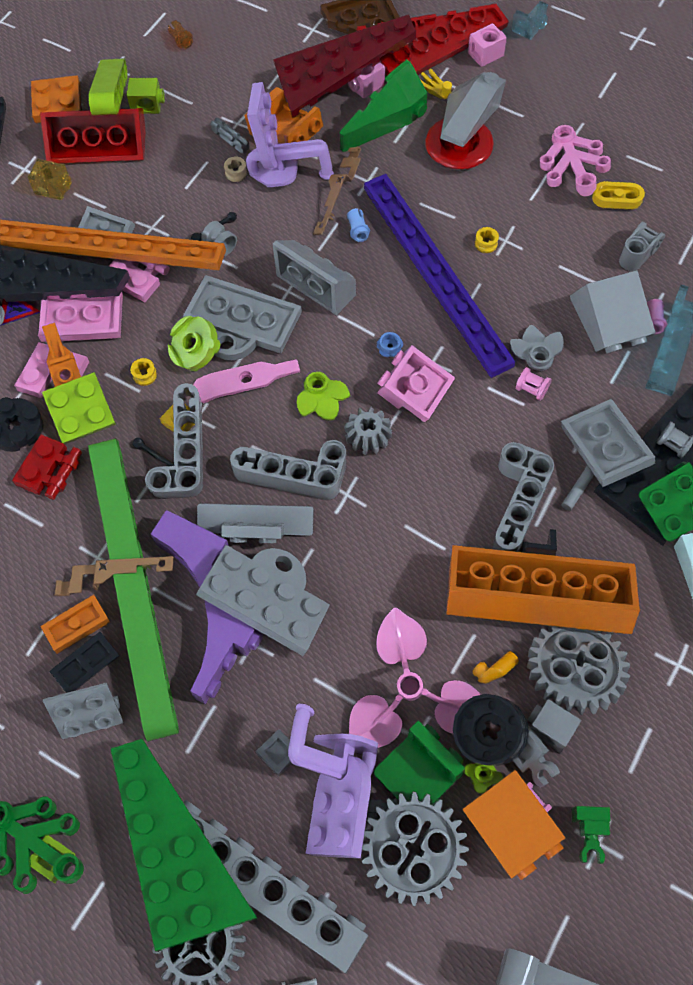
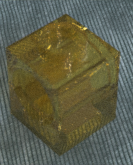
(49, 179)

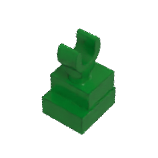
(593, 823)

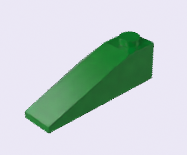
(392, 108)

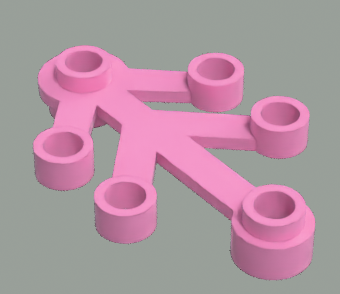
(565, 138)

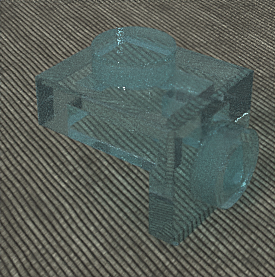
(530, 24)

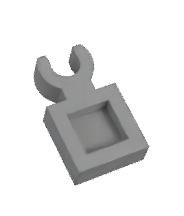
(533, 759)

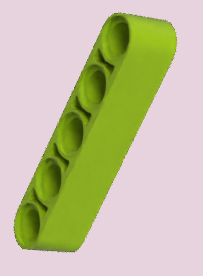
(108, 87)

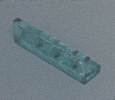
(672, 345)

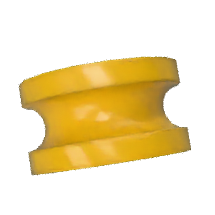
(490, 246)
(143, 363)

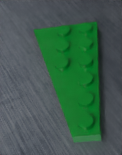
(178, 869)

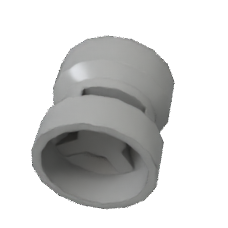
(216, 233)

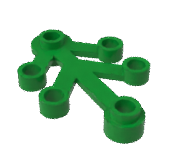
(29, 839)

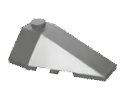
(471, 107)

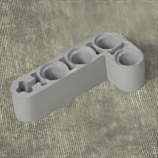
(182, 441)
(251, 466)
(529, 481)
(524, 969)

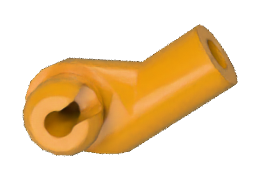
(497, 670)

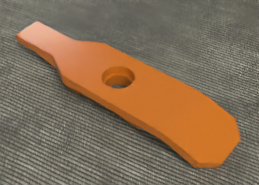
(59, 357)

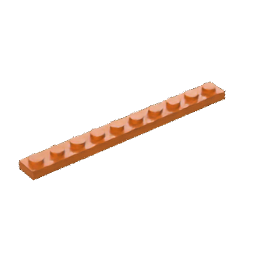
(112, 245)

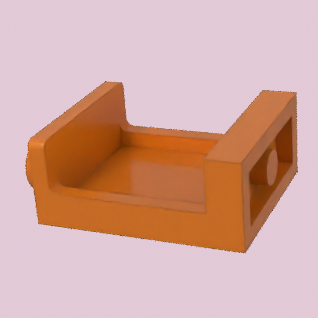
(288, 128)
(515, 825)

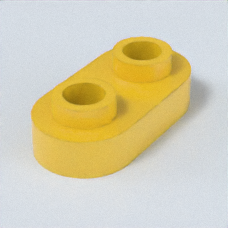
(618, 195)

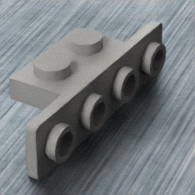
(255, 521)

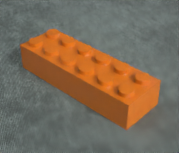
(543, 589)

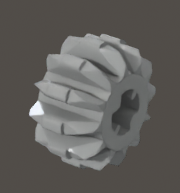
(368, 430)

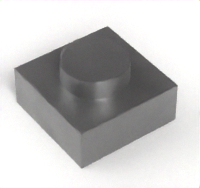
(275, 752)

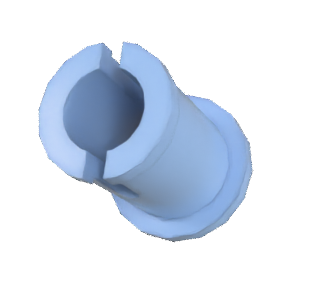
(359, 230)

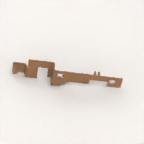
(351, 161)
(113, 566)

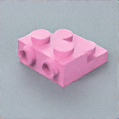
(415, 383)

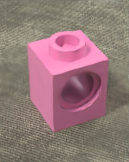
(487, 45)
(369, 81)

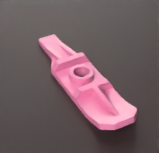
(229, 381)

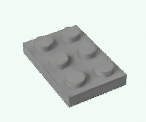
(607, 442)

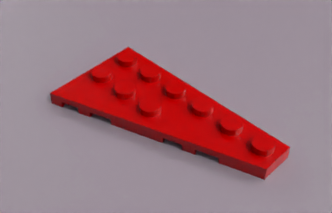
(442, 36)

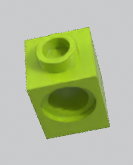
(145, 94)

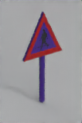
(17, 310)

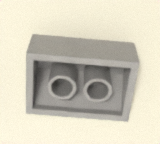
(313, 275)

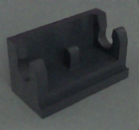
(84, 663)

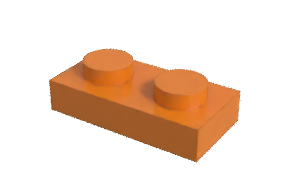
(75, 624)

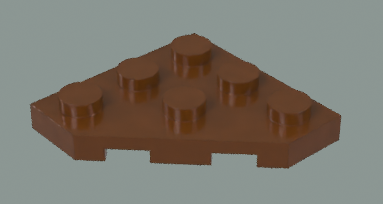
(349, 14)

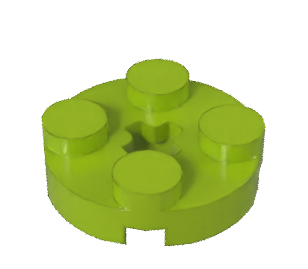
(205, 345)

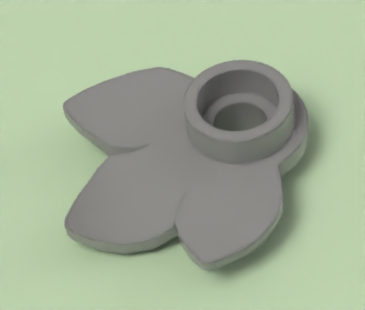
(536, 345)

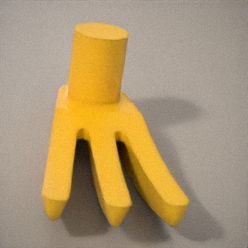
(437, 87)

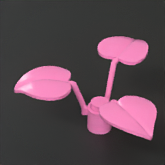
(403, 640)

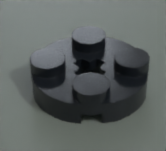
(30, 423)

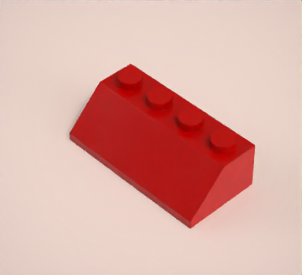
(95, 138)

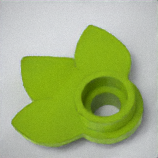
(323, 399)

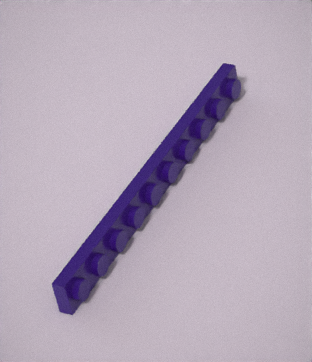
(439, 276)

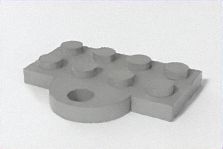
(243, 317)
(265, 595)

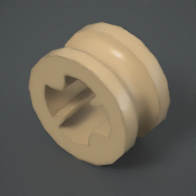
(235, 162)

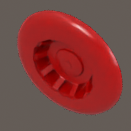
(457, 157)

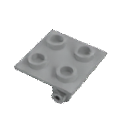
(84, 710)

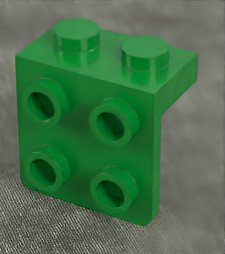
(671, 502)
(420, 766)

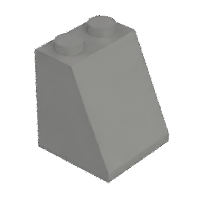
(614, 312)

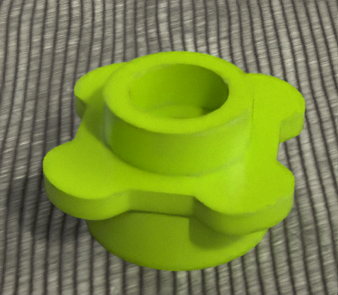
(482, 783)

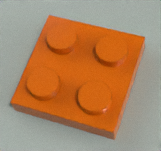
(55, 95)

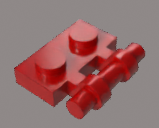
(41, 463)

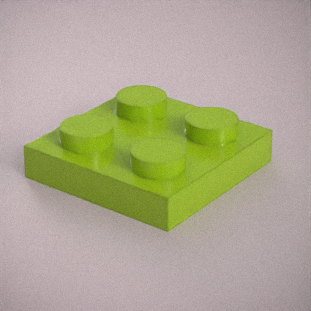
(78, 408)

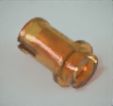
(182, 37)

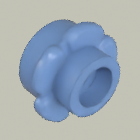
(392, 339)

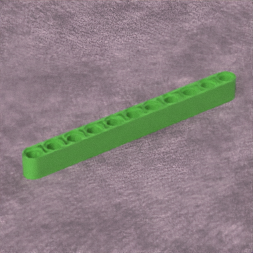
(133, 593)

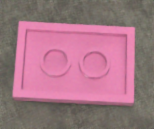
(82, 317)

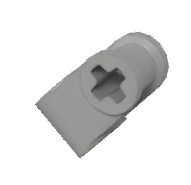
(640, 247)

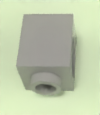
(553, 725)

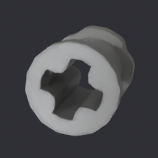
(675, 440)

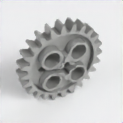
(578, 667)
(441, 863)

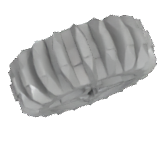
(186, 957)

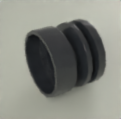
(474, 721)

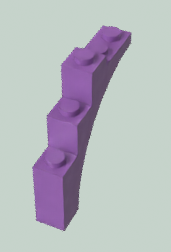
(226, 635)

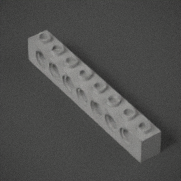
(338, 952)

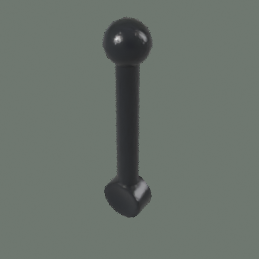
(231, 216)
(138, 443)

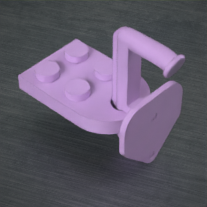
(278, 161)
(341, 789)

